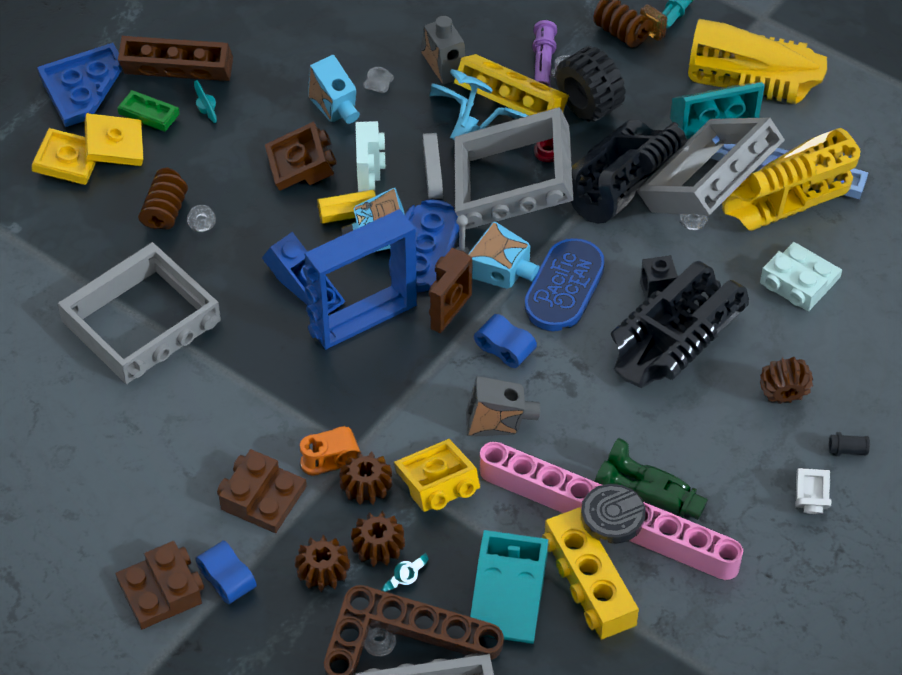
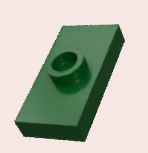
(148, 110)

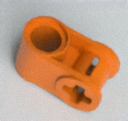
(329, 449)

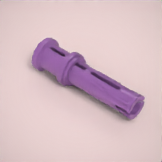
(544, 47)

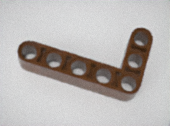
(405, 626)

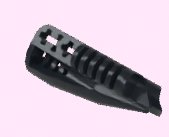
(620, 168)
(664, 336)

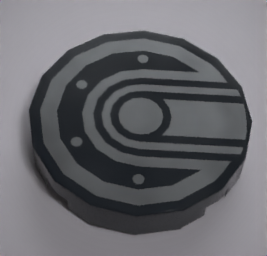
(613, 513)

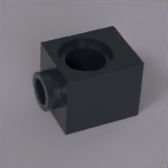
(657, 274)

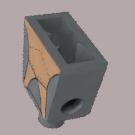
(442, 43)
(498, 408)

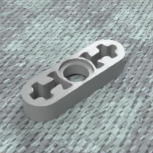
(432, 166)

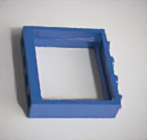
(388, 230)

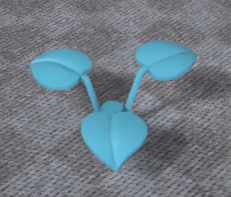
(466, 123)

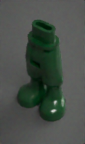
(652, 484)

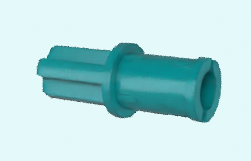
(675, 9)

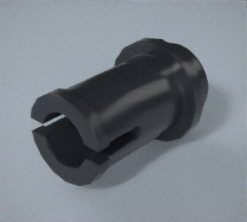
(847, 444)

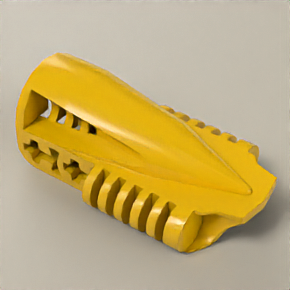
(783, 67)
(784, 184)

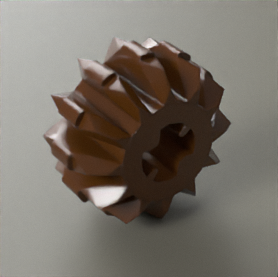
(786, 380)
(365, 478)
(377, 539)
(322, 563)

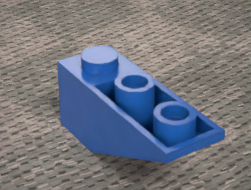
(287, 262)

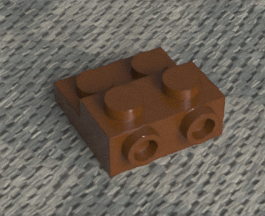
(301, 156)
(451, 288)
(260, 491)
(160, 585)

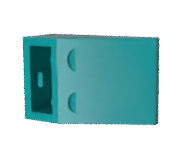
(510, 583)

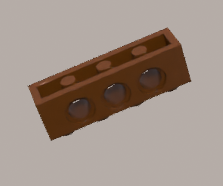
(175, 58)

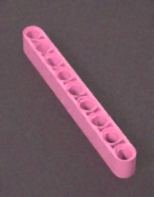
(568, 486)

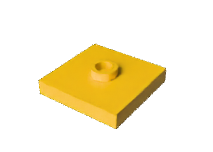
(113, 139)
(63, 157)

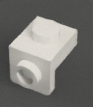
(812, 490)

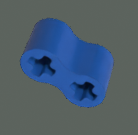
(505, 341)
(226, 572)

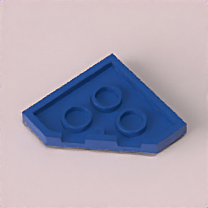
(80, 82)

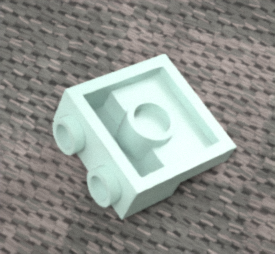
(369, 158)
(799, 276)

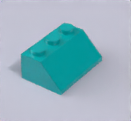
(730, 102)

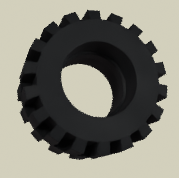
(591, 83)

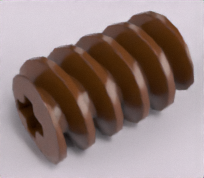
(622, 22)
(163, 200)

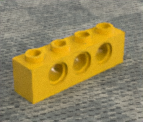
(511, 87)
(605, 582)

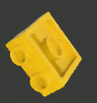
(438, 475)

